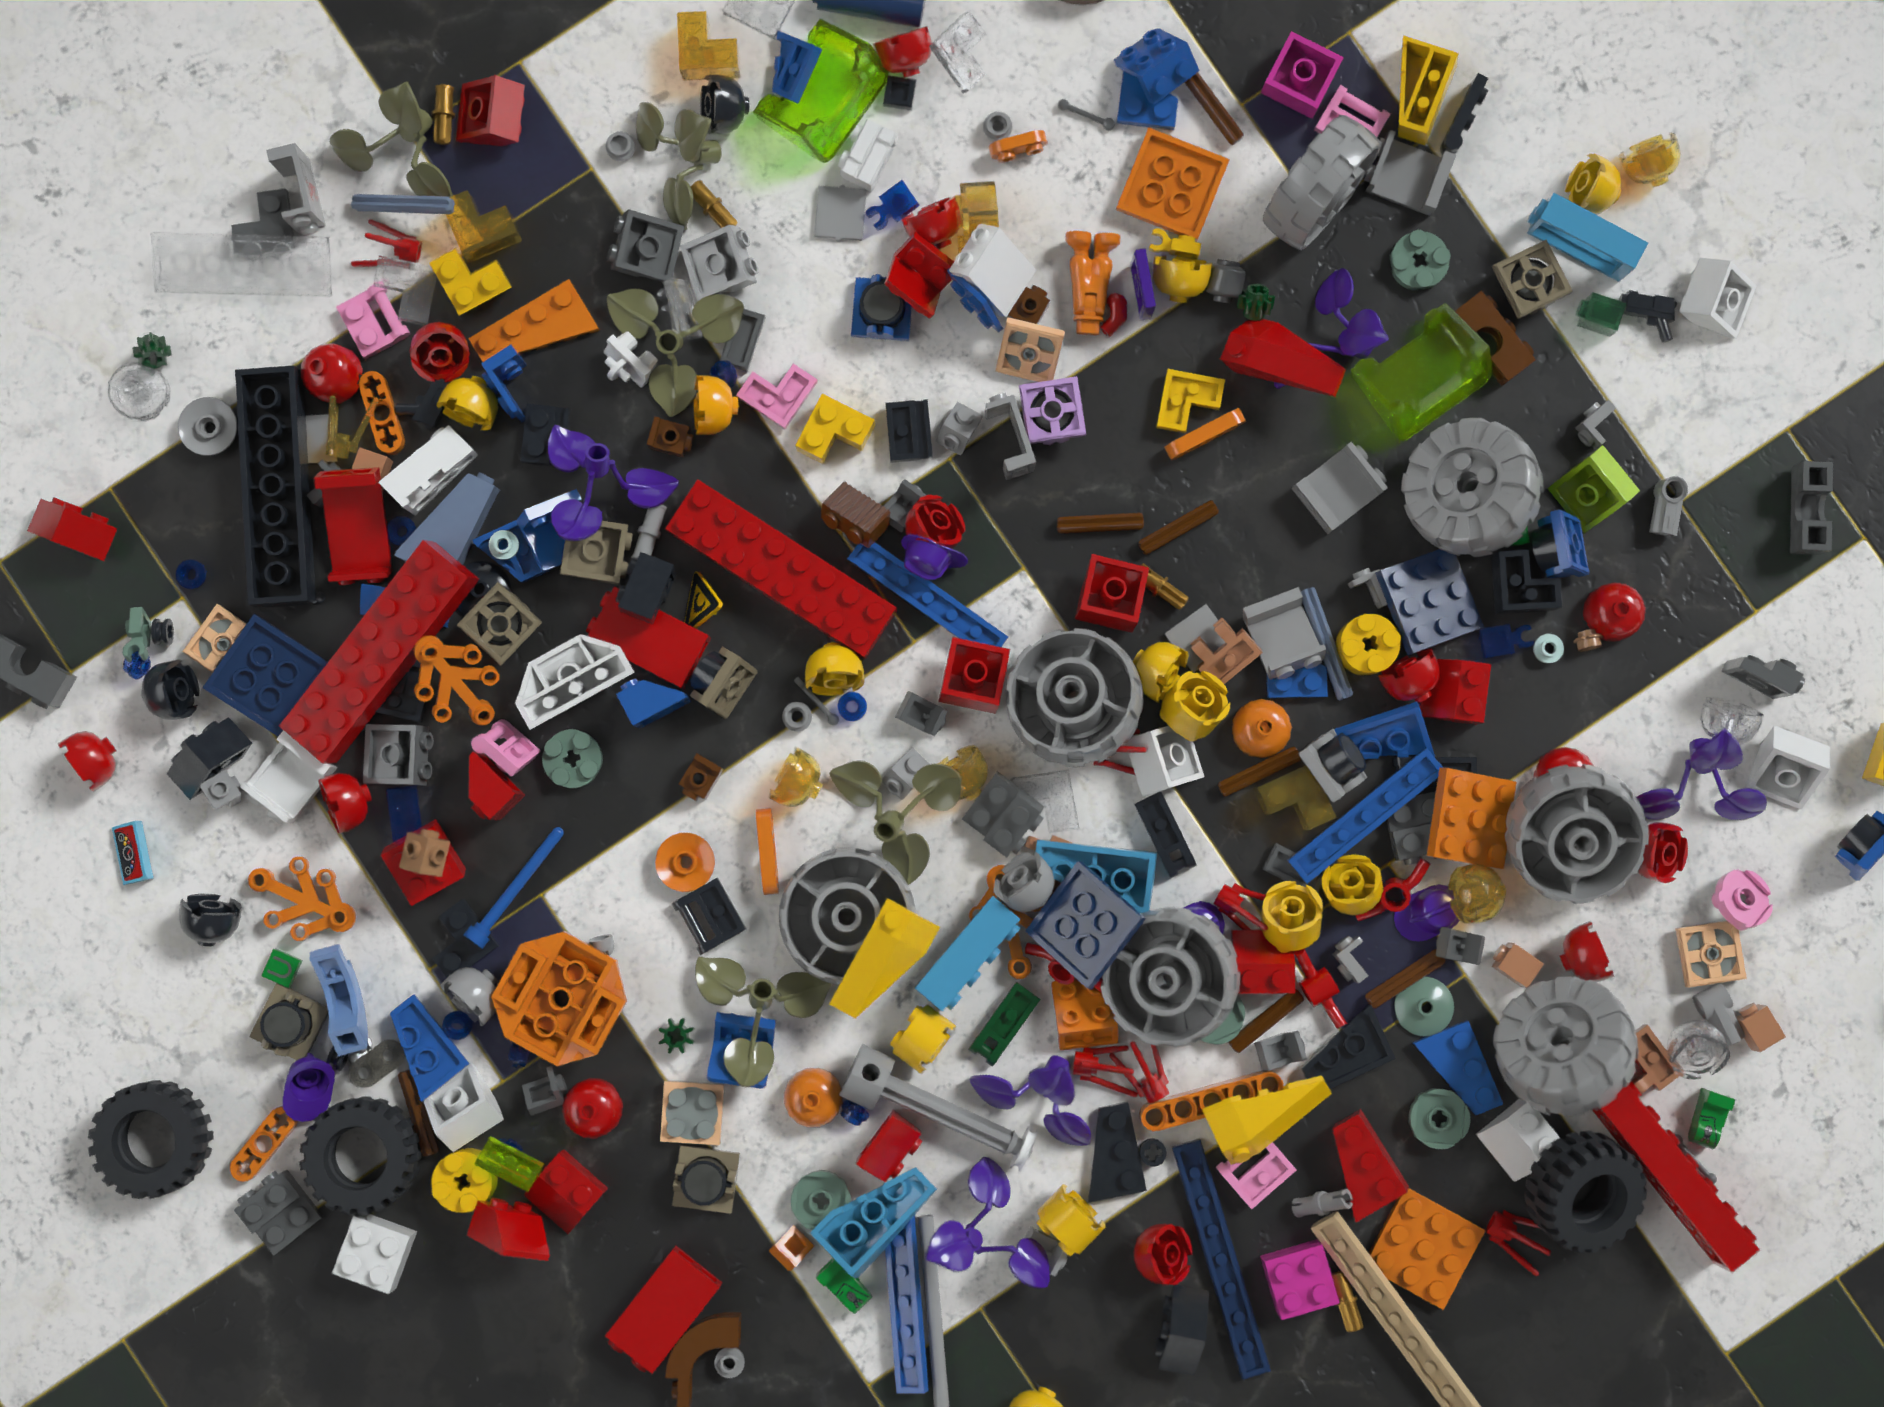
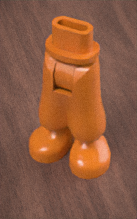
(1090, 277)

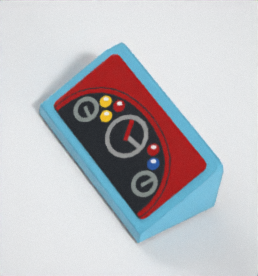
(132, 852)

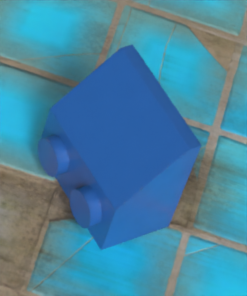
(648, 701)

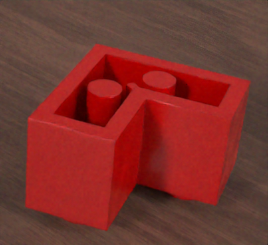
(68, 527)

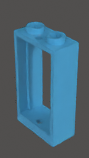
(1586, 237)

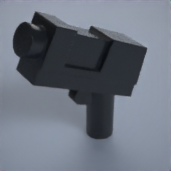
(1656, 309)
(425, 407)

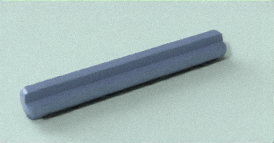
(403, 204)
(1323, 634)

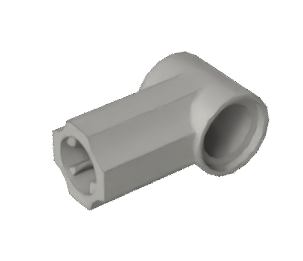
(1666, 509)
(1715, 1007)

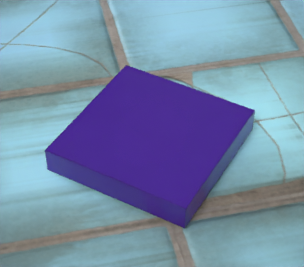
(1142, 284)

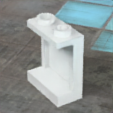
(994, 268)
(286, 780)

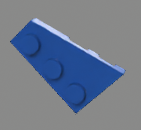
(1390, 733)
(429, 1052)
(1462, 1065)

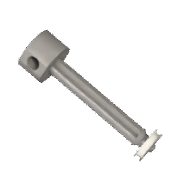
(928, 1105)

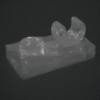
(680, 306)

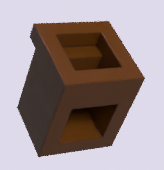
(1035, 295)
(678, 447)
(711, 775)

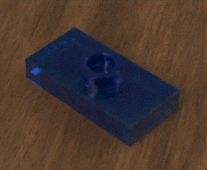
(403, 810)

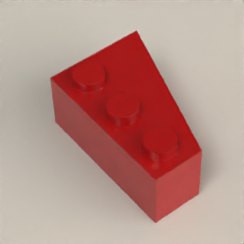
(1366, 1166)

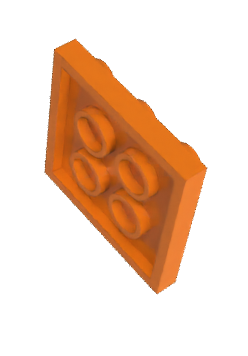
(1172, 184)
(1470, 818)
(1425, 1247)

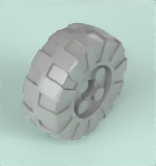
(1321, 182)
(1472, 487)
(1079, 727)
(1576, 833)
(817, 895)
(1201, 972)
(1566, 1046)

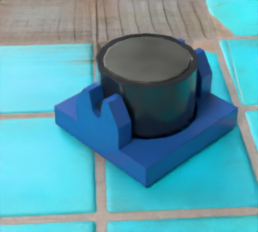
(880, 310)
(1560, 545)
(1862, 845)

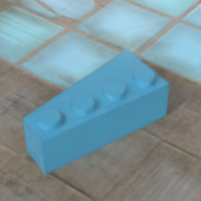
(967, 954)

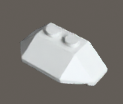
(569, 677)

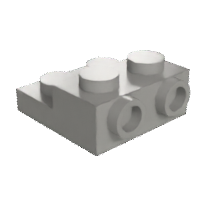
(719, 262)

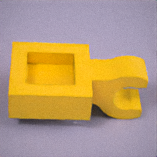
(1183, 246)

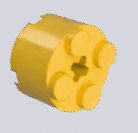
(1384, 642)
(1195, 705)
(1291, 916)
(922, 1038)
(448, 1186)
(1069, 1220)

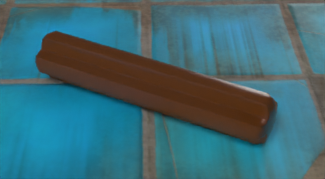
(1214, 109)
(1097, 523)
(1178, 527)
(1259, 771)
(1404, 979)
(1266, 1020)
(418, 1114)

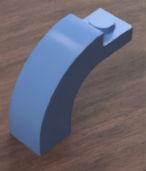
(344, 999)

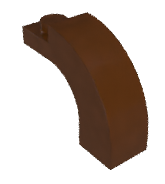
(708, 1333)

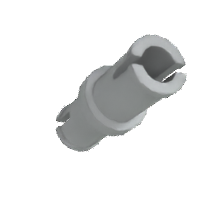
(649, 531)
(1322, 1203)

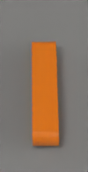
(1196, 1096)

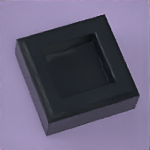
(899, 92)

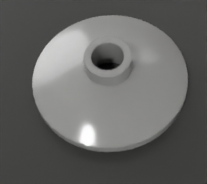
(194, 423)

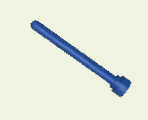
(480, 931)

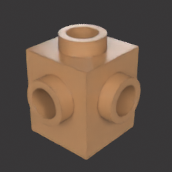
(424, 853)

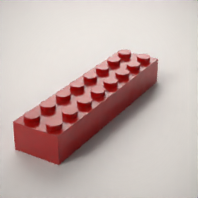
(781, 569)
(378, 652)
(1677, 1180)

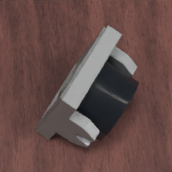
(1336, 763)

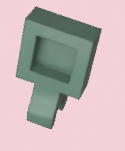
(139, 629)

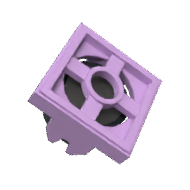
(1052, 413)

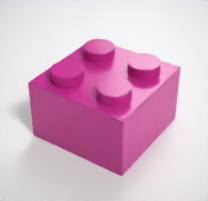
(1301, 75)
(1299, 1279)

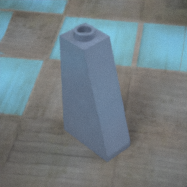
(456, 518)

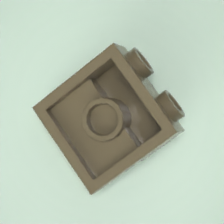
(598, 556)

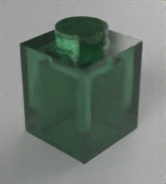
(1600, 314)

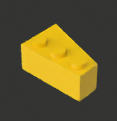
(1423, 86)

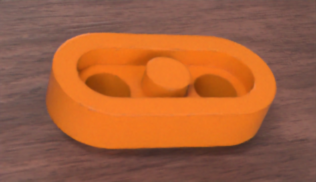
(1028, 143)

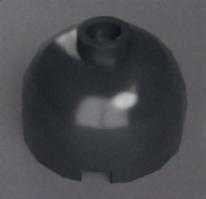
(723, 103)
(170, 690)
(208, 919)

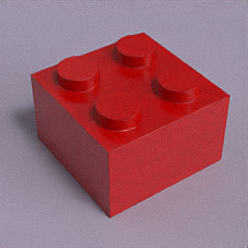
(420, 886)

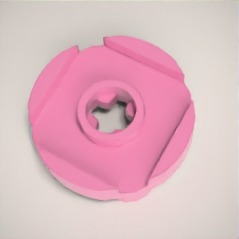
(1731, 907)

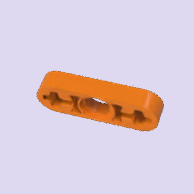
(1205, 434)
(380, 435)
(767, 851)
(243, 1155)

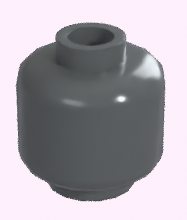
(1226, 280)

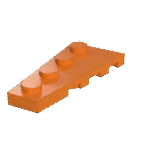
(544, 321)

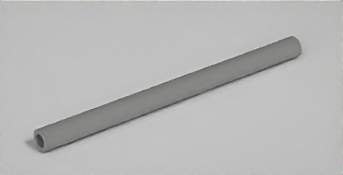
(934, 1316)

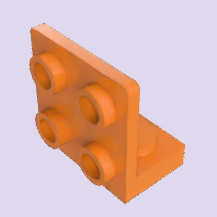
(1082, 1017)

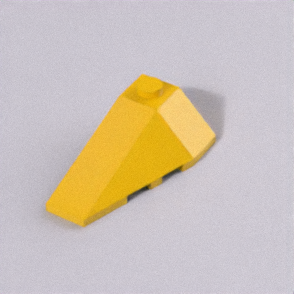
(888, 952)
(1255, 1122)

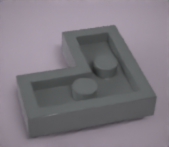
(271, 222)

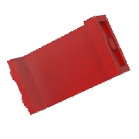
(355, 525)
(663, 648)
(663, 1310)

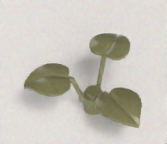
(399, 108)
(690, 134)
(672, 385)
(936, 783)
(722, 978)

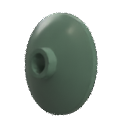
(1409, 1011)

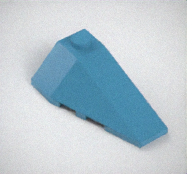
(1124, 870)
(866, 1226)

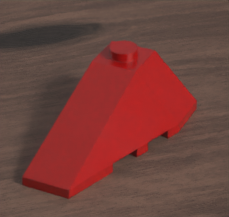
(1280, 356)

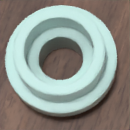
(510, 551)
(1539, 648)

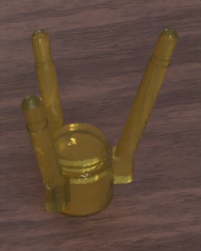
(338, 443)

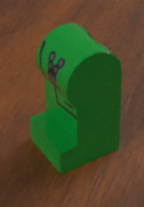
(1709, 1118)
(843, 1286)

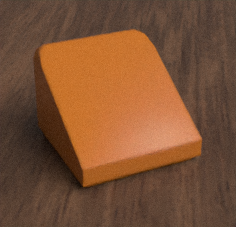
(791, 1248)

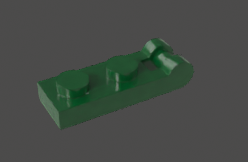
(1005, 1023)

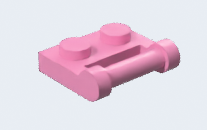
(1356, 104)
(365, 326)
(512, 754)
(1260, 1178)

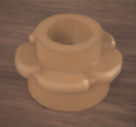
(1588, 640)

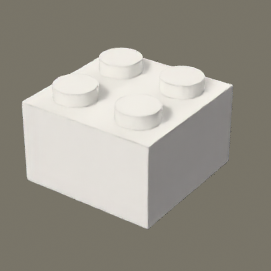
(374, 1252)

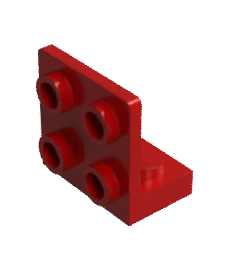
(919, 274)

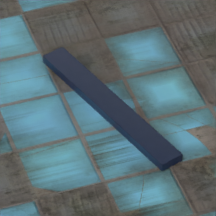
(1221, 1259)

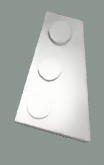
(428, 470)

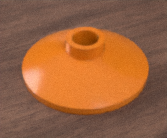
(669, 862)

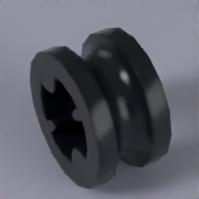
(162, 631)
(334, 1059)
(1159, 1159)

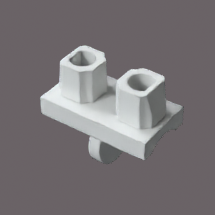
(625, 363)

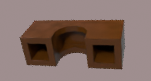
(1511, 353)

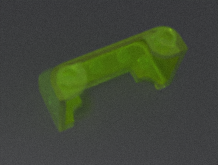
(835, 97)
(1426, 373)

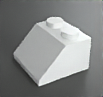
(1718, 296)
(1167, 760)
(1789, 767)
(463, 1108)
(1517, 1138)

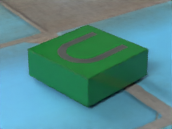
(282, 968)

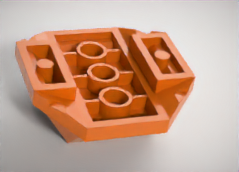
(528, 1002)

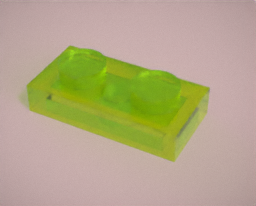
(509, 1164)

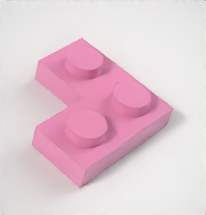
(778, 402)

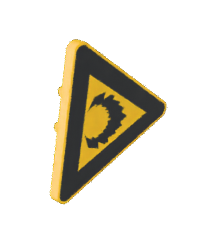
(702, 602)

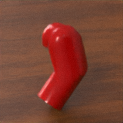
(1118, 316)

